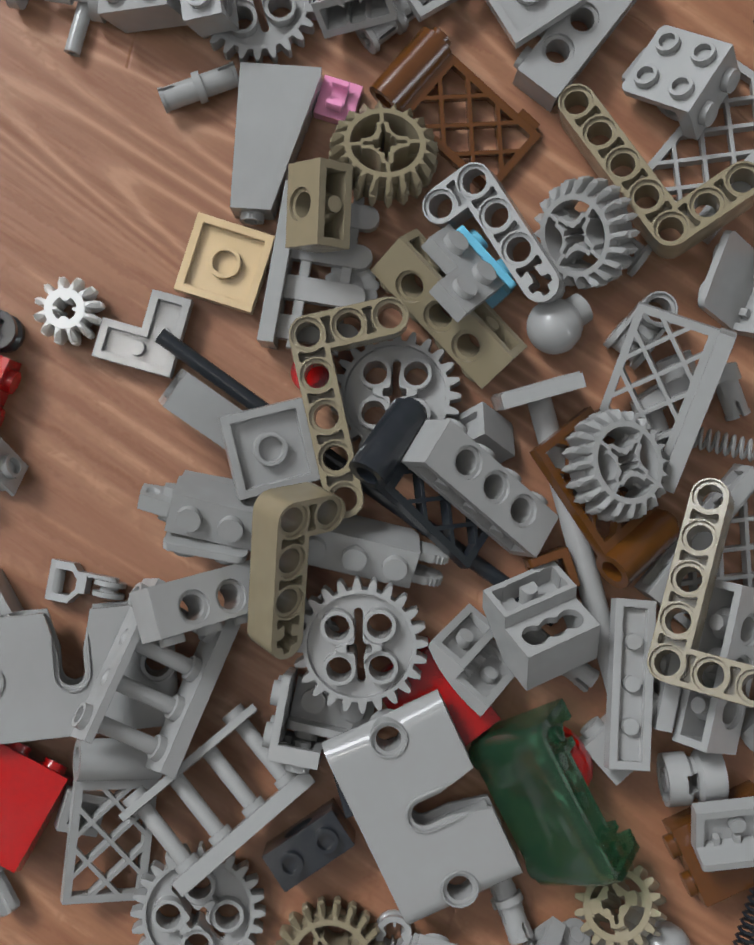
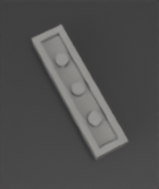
(629, 685)

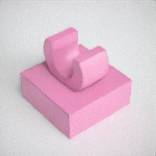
(336, 99)

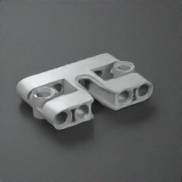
(38, 695)
(413, 848)

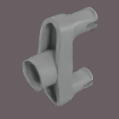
(677, 381)

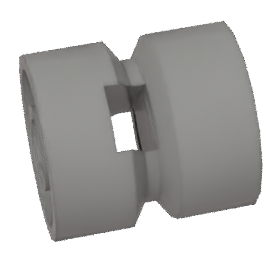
(706, 776)

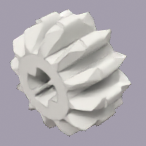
(55, 318)

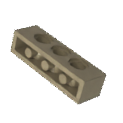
(496, 339)

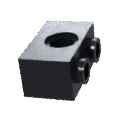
(309, 845)

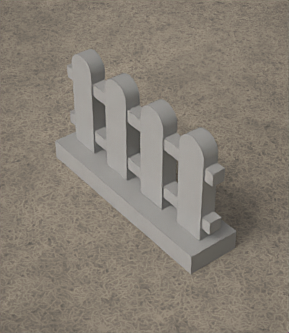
(304, 289)

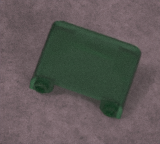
(548, 801)

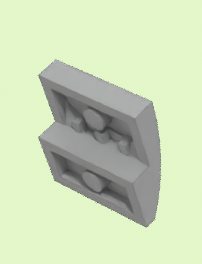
(471, 659)

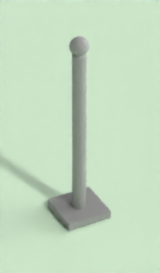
(545, 423)

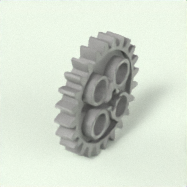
(281, 31)
(361, 395)
(396, 643)
(227, 886)

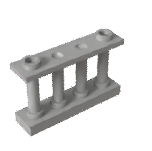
(181, 711)
(223, 838)

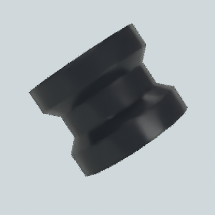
(11, 332)

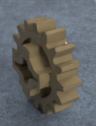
(601, 902)

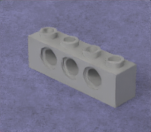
(545, 79)
(480, 487)
(159, 610)
(728, 632)

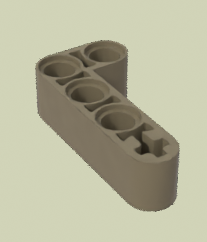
(279, 561)

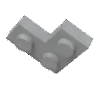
(467, 279)
(135, 345)

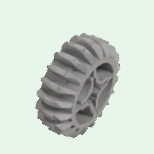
(600, 231)
(602, 468)

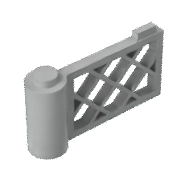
(106, 767)

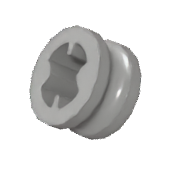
(393, 916)

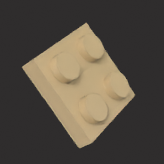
(225, 263)

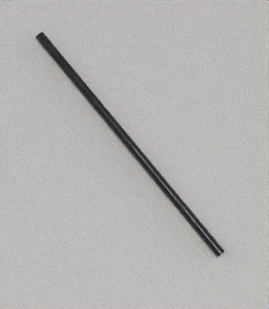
(332, 459)

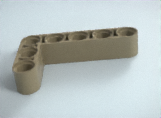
(644, 183)
(330, 395)
(697, 602)

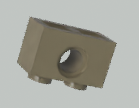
(319, 205)

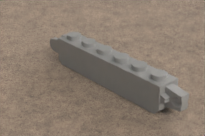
(355, 547)

